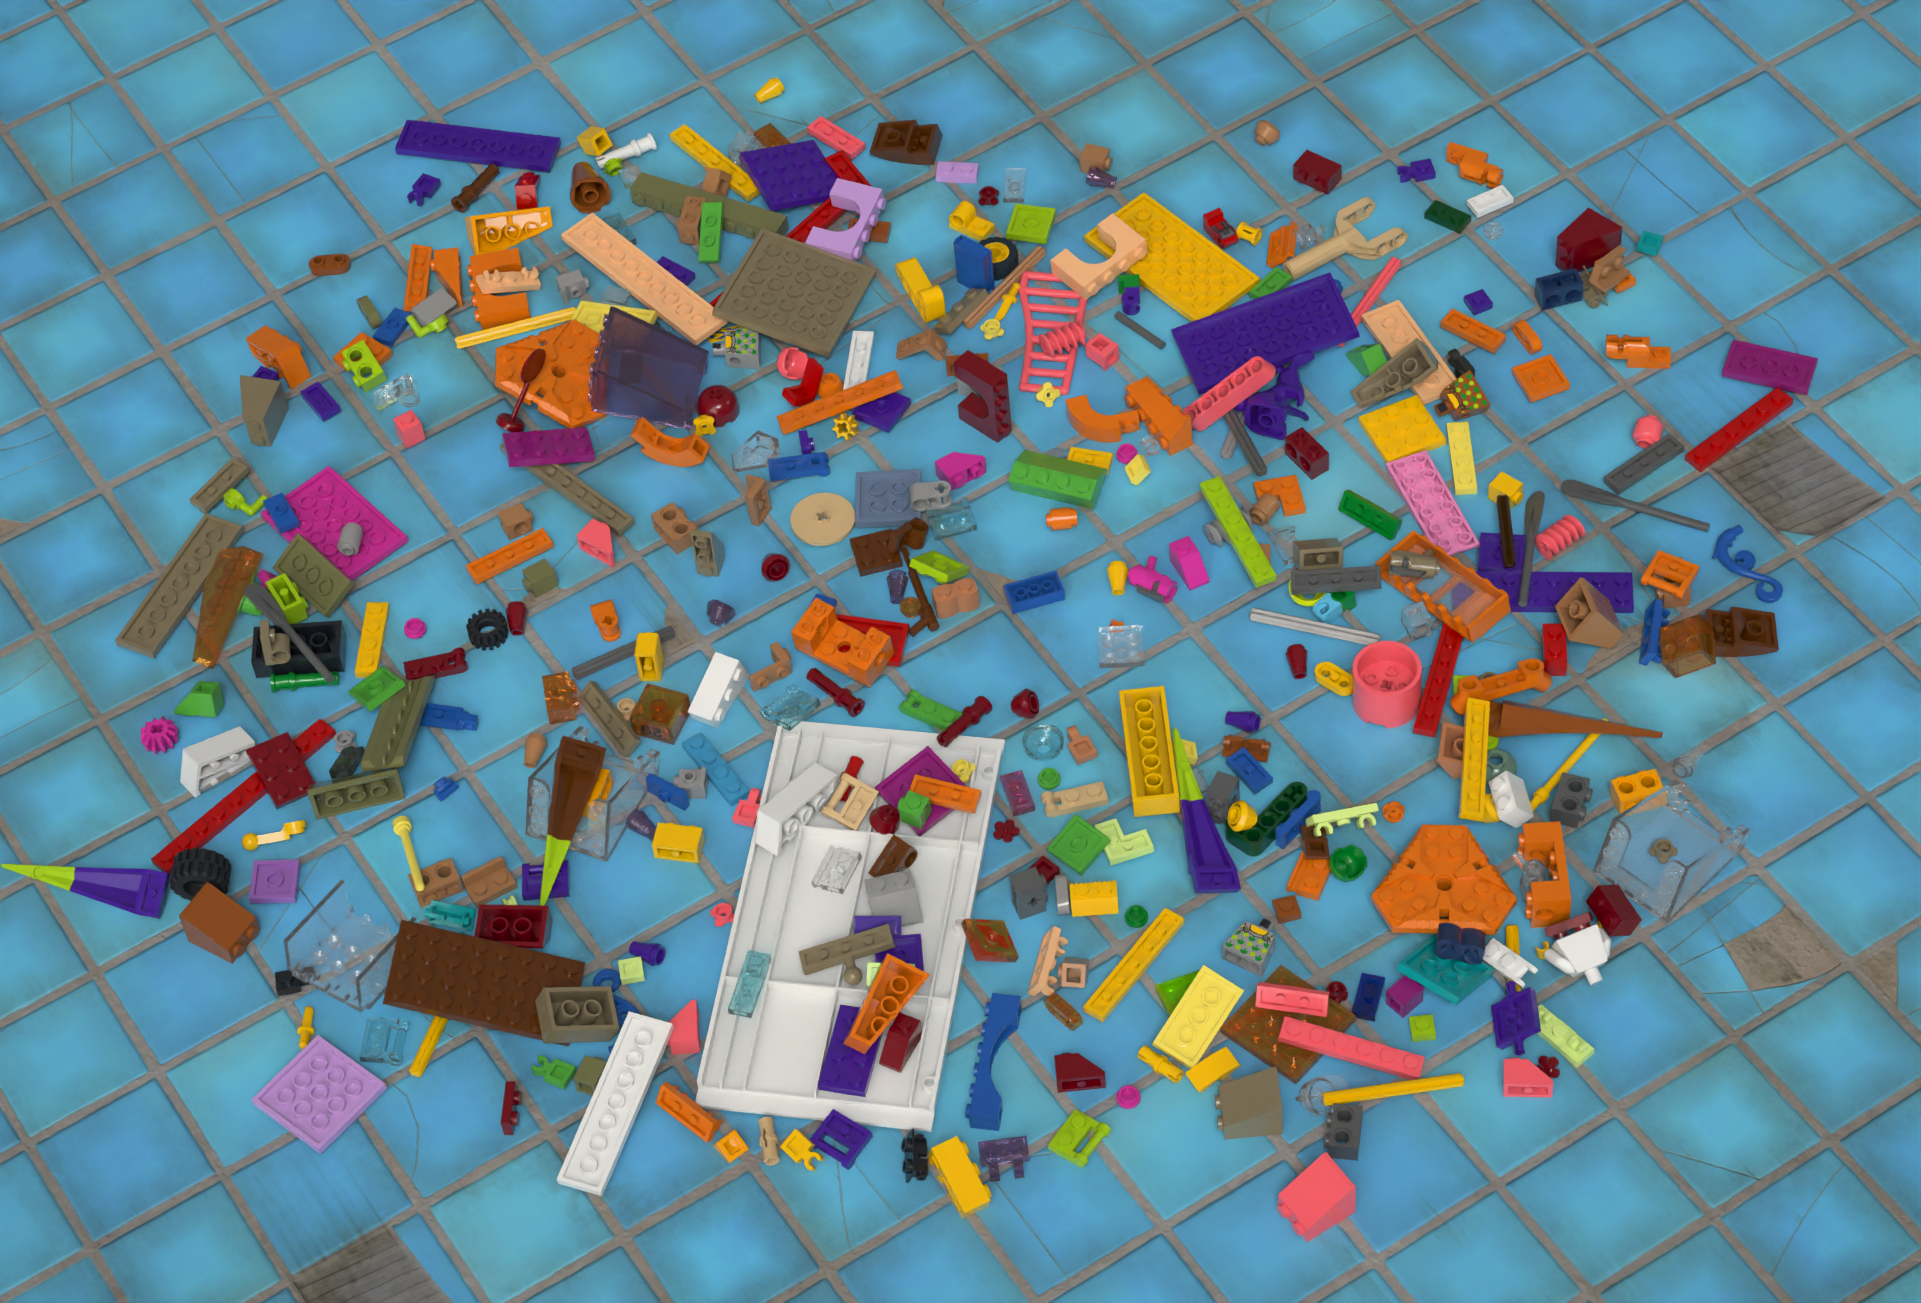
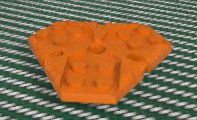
(563, 376)
(1443, 885)

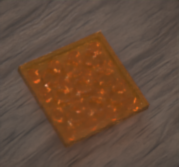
(1259, 1029)

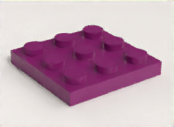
(925, 764)

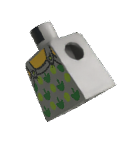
(740, 348)
(1250, 947)

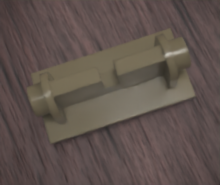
(1594, 295)

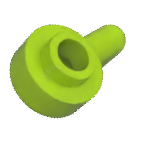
(436, 325)
(236, 501)

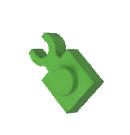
(555, 1073)

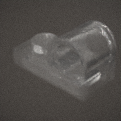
(400, 390)

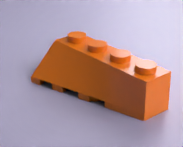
(1160, 415)
(887, 995)

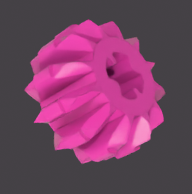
(159, 735)

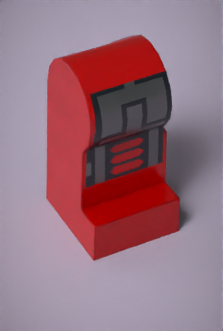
(1219, 229)

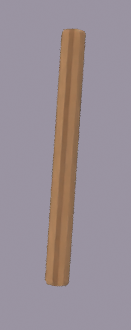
(1004, 287)

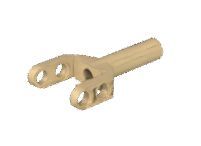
(1346, 240)

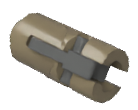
(1413, 564)

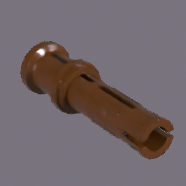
(470, 193)

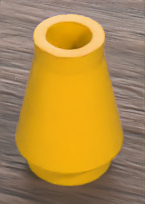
(769, 90)
(1117, 576)

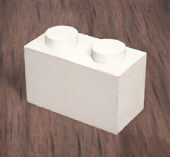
(1511, 799)

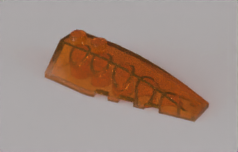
(221, 600)

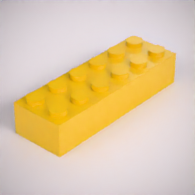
(1149, 751)

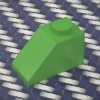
(1367, 358)

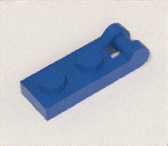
(799, 466)
(1291, 828)

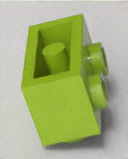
(287, 598)

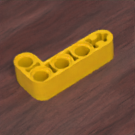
(925, 297)

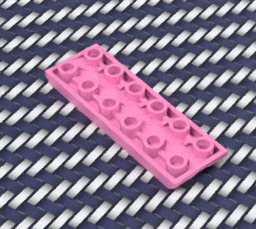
(1431, 503)

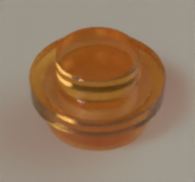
(910, 607)

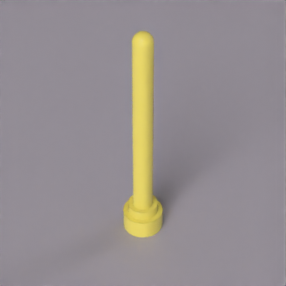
(402, 827)

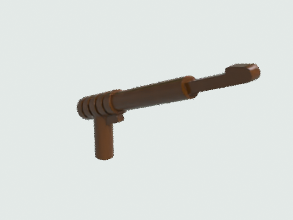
(926, 614)

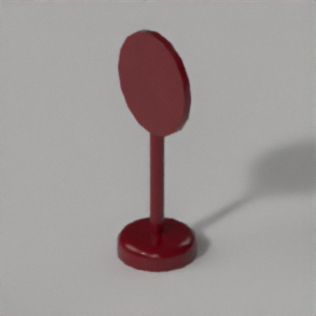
(529, 372)

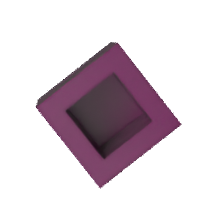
(1404, 996)

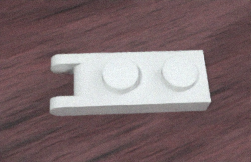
(1507, 962)

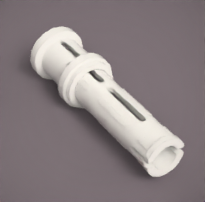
(635, 149)

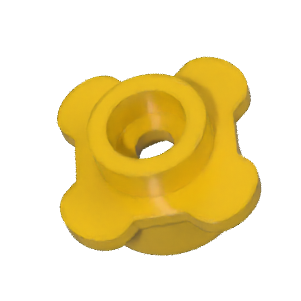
(704, 420)

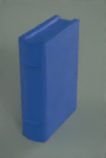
(973, 264)

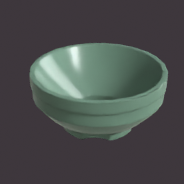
(1508, 764)

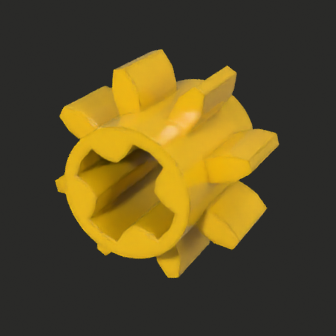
(840, 426)

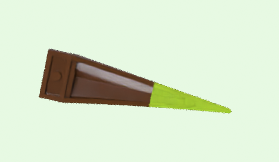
(573, 781)

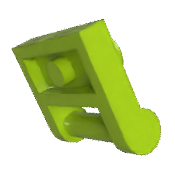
(1074, 1133)

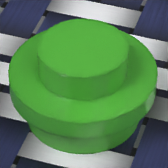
(1049, 779)

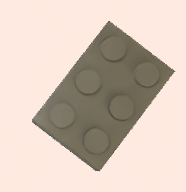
(577, 1014)

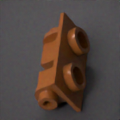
(1257, 748)

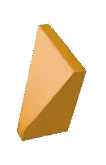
(731, 1146)

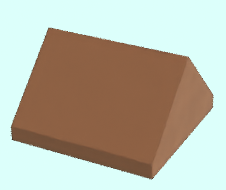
(1451, 749)

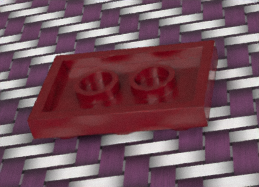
(281, 770)

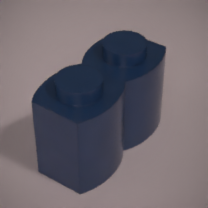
(1459, 943)

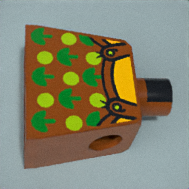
(1462, 398)

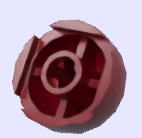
(719, 403)

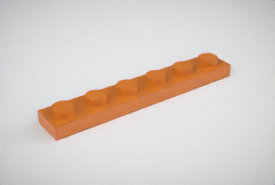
(839, 402)

